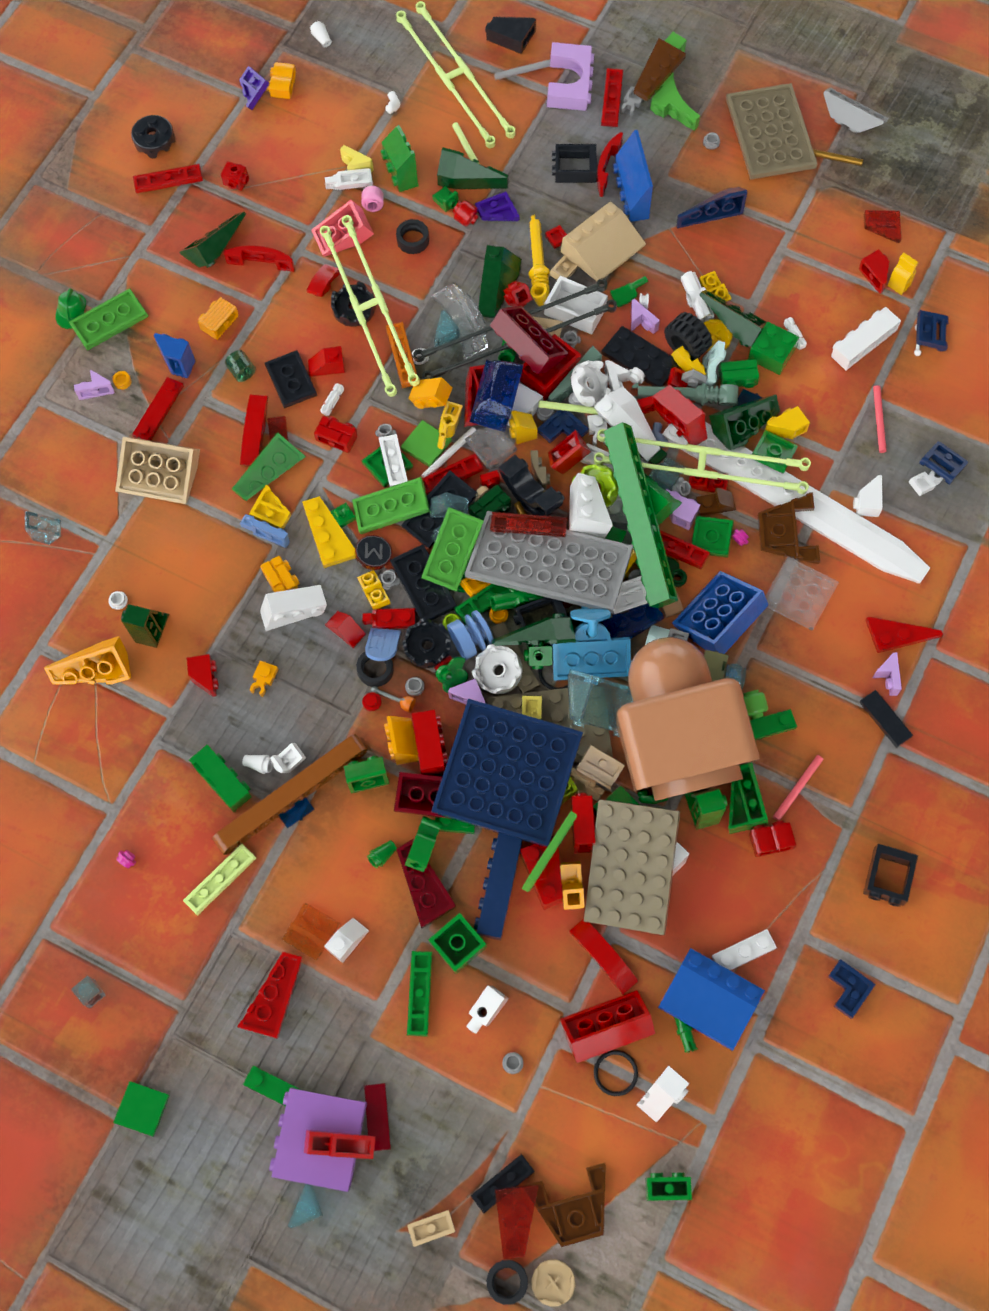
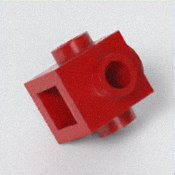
(234, 176)
(517, 294)

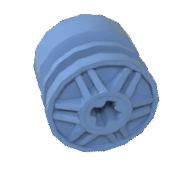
(468, 636)

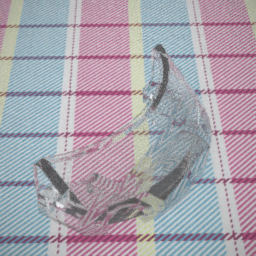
(466, 317)

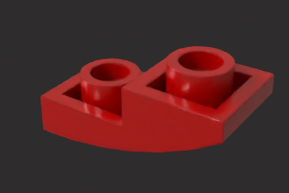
(322, 280)
(708, 484)

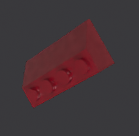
(528, 339)
(417, 794)

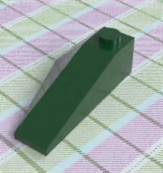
(210, 247)

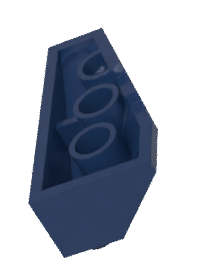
(719, 206)

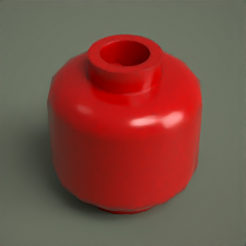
(465, 213)

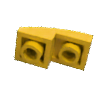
(712, 284)
(683, 359)
(373, 590)

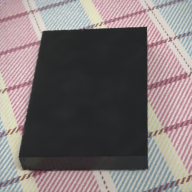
(290, 379)

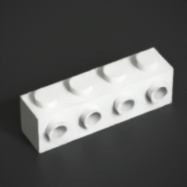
(865, 338)

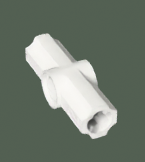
(693, 288)

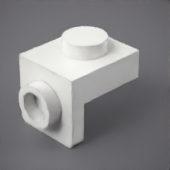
(288, 759)

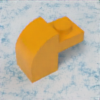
(572, 885)

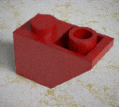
(201, 673)

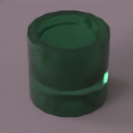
(240, 365)

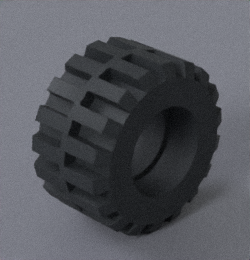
(690, 333)

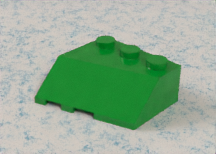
(400, 160)

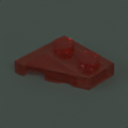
(884, 224)

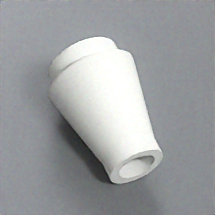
(320, 32)
(260, 763)

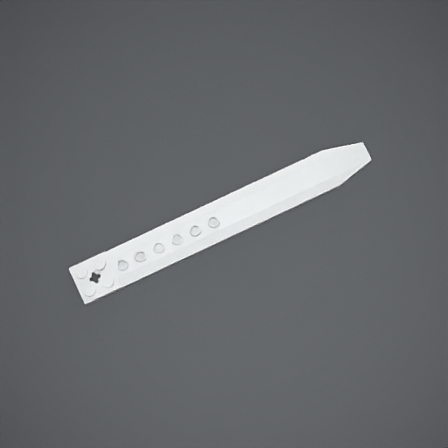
(828, 517)

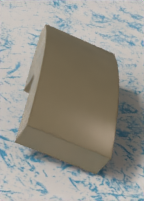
(538, 471)

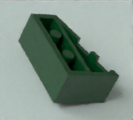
(144, 624)

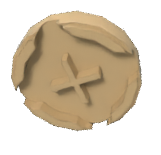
(553, 1282)

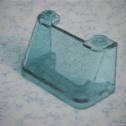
(595, 700)

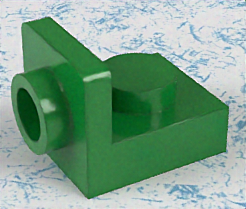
(446, 199)

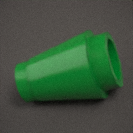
(381, 854)

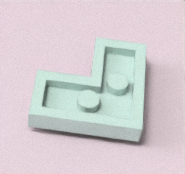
(711, 360)

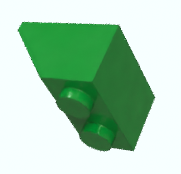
(366, 774)

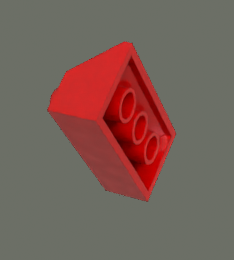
(607, 1026)

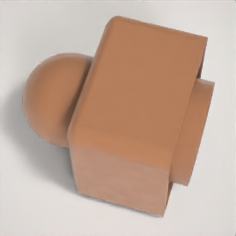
(681, 724)

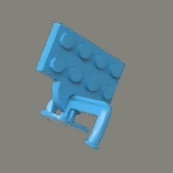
(592, 653)

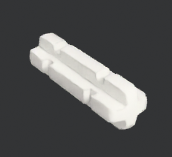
(789, 324)
(332, 399)

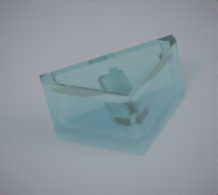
(446, 330)
(441, 503)
(306, 1208)

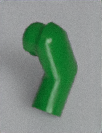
(644, 797)

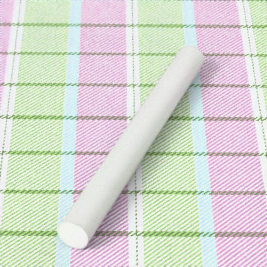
(443, 458)

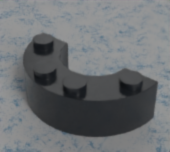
(527, 489)

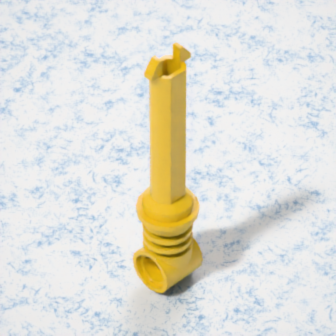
(539, 273)

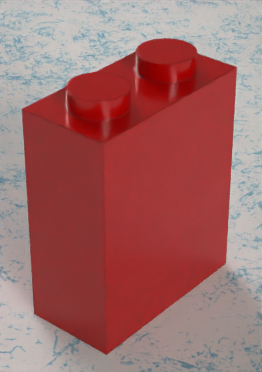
(583, 826)

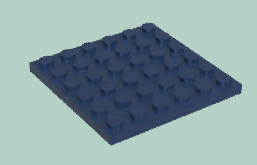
(507, 772)

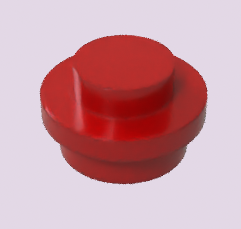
(371, 701)

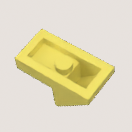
(355, 159)

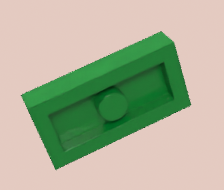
(455, 826)

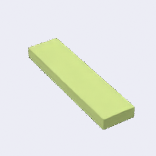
(219, 879)

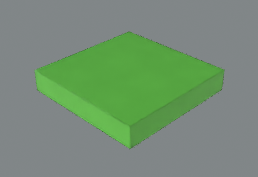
(423, 444)

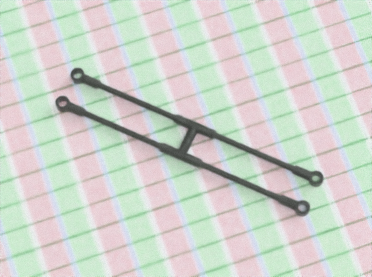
(590, 289)

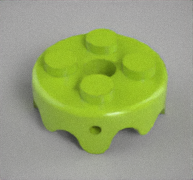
(605, 478)

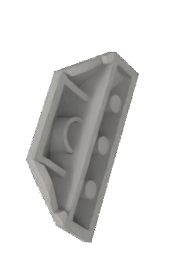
(851, 112)

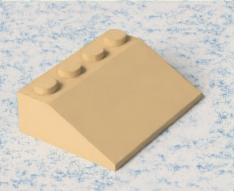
(602, 242)
(156, 469)

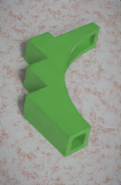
(667, 98)

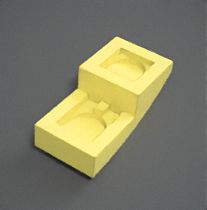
(532, 706)

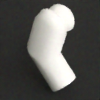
(394, 103)

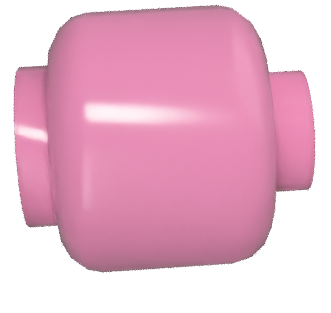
(372, 198)

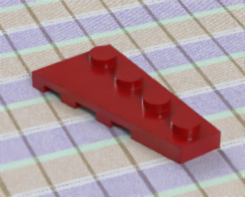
(271, 1004)

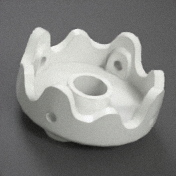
(589, 372)
(489, 660)

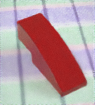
(339, 1144)

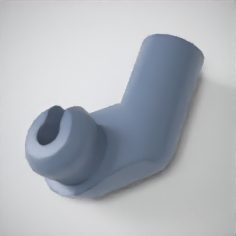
(656, 430)

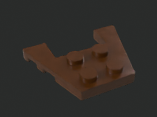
(779, 530)
(578, 1216)

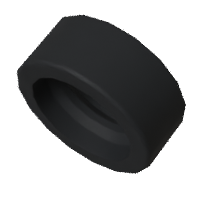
(415, 247)
(378, 681)
(507, 1300)

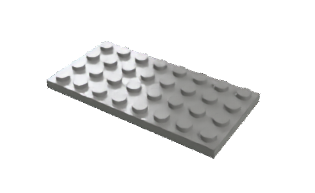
(566, 568)

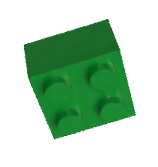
(773, 348)
(457, 943)

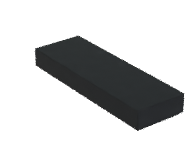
(886, 718)
(508, 1177)

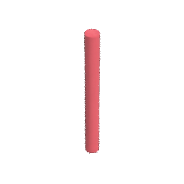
(879, 419)
(797, 788)

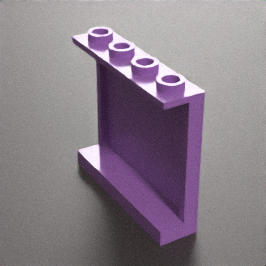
(318, 1113)

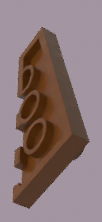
(658, 68)

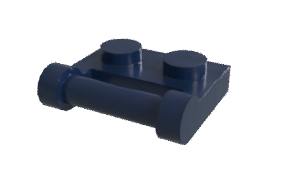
(927, 328)
(947, 459)

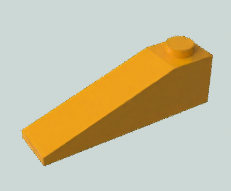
(95, 664)

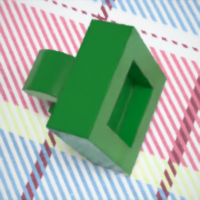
(343, 515)

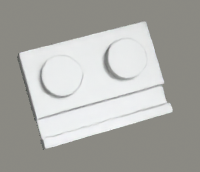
(631, 595)

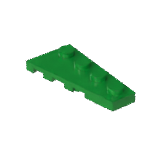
(269, 465)

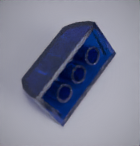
(496, 394)

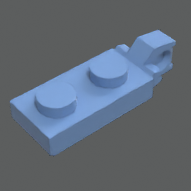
(265, 531)

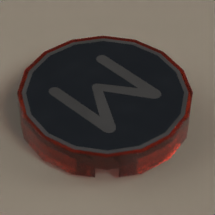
(373, 552)

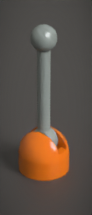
(406, 703)

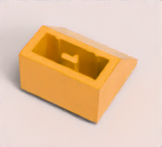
(402, 738)

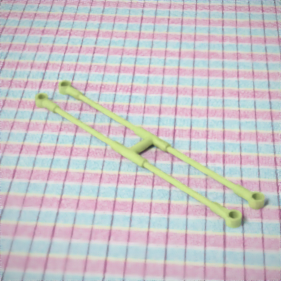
(463, 68)
(366, 305)
(701, 472)

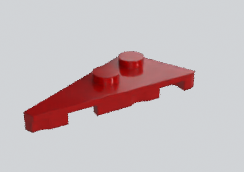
(893, 635)

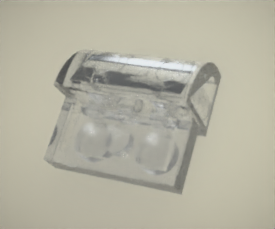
(491, 446)

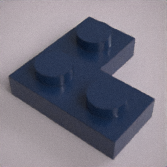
(561, 422)
(856, 988)

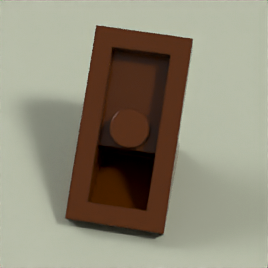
(716, 503)

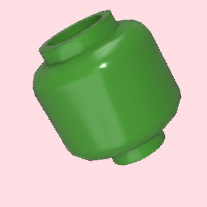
(755, 703)

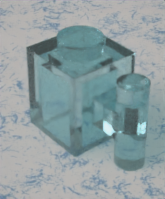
(666, 479)

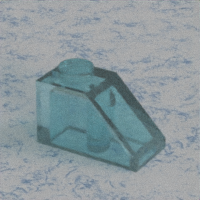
(42, 528)
(735, 672)

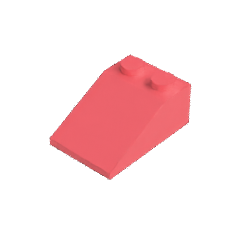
(339, 232)

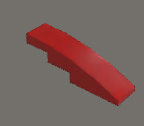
(253, 428)

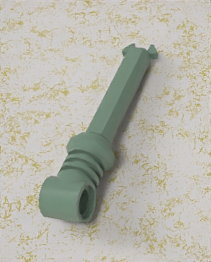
(726, 395)

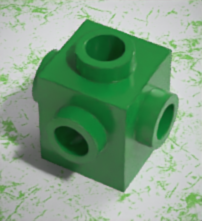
(543, 659)

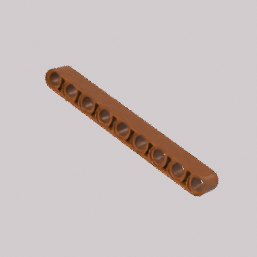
(286, 795)

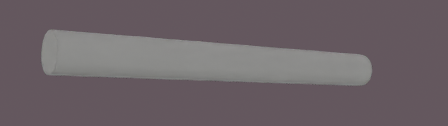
(523, 69)

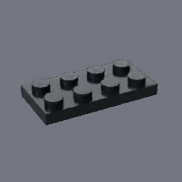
(633, 351)
(422, 526)
(427, 597)

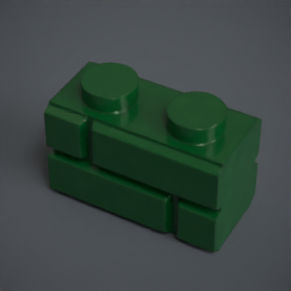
(494, 501)

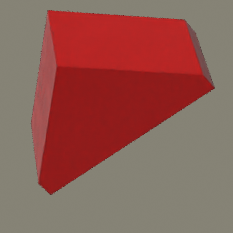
(345, 628)

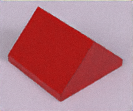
(568, 453)

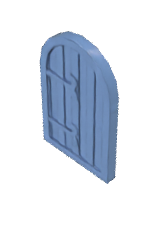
(382, 644)

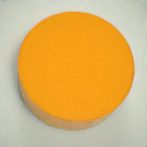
(121, 380)

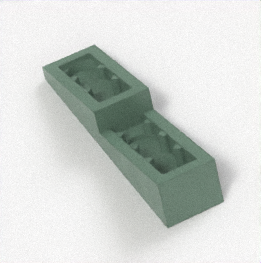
(564, 389)

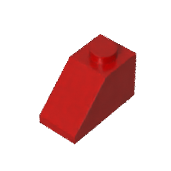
(875, 269)
(327, 362)

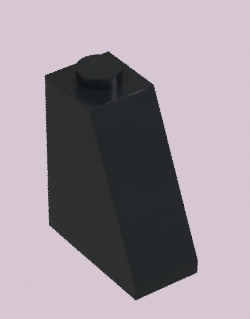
(511, 32)

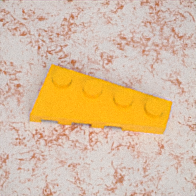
(329, 537)

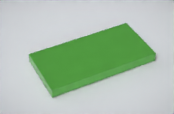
(108, 319)
(391, 505)
(452, 549)
(547, 855)

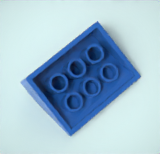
(633, 179)
(721, 612)
(711, 999)

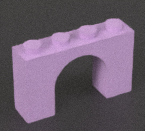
(573, 95)

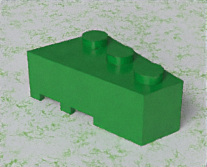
(662, 501)
(221, 778)
(746, 802)
(706, 806)

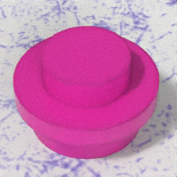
(740, 537)
(126, 859)

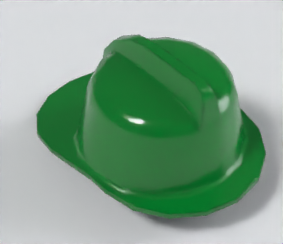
(69, 307)

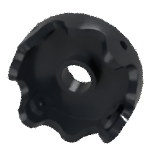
(154, 143)
(340, 304)
(425, 631)

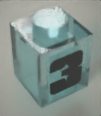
(88, 991)

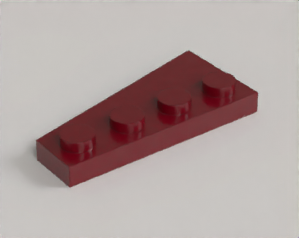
(426, 890)

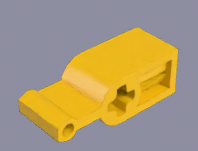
(903, 274)
(449, 422)

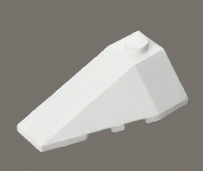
(622, 407)

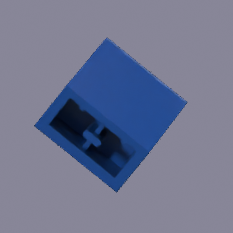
(176, 354)

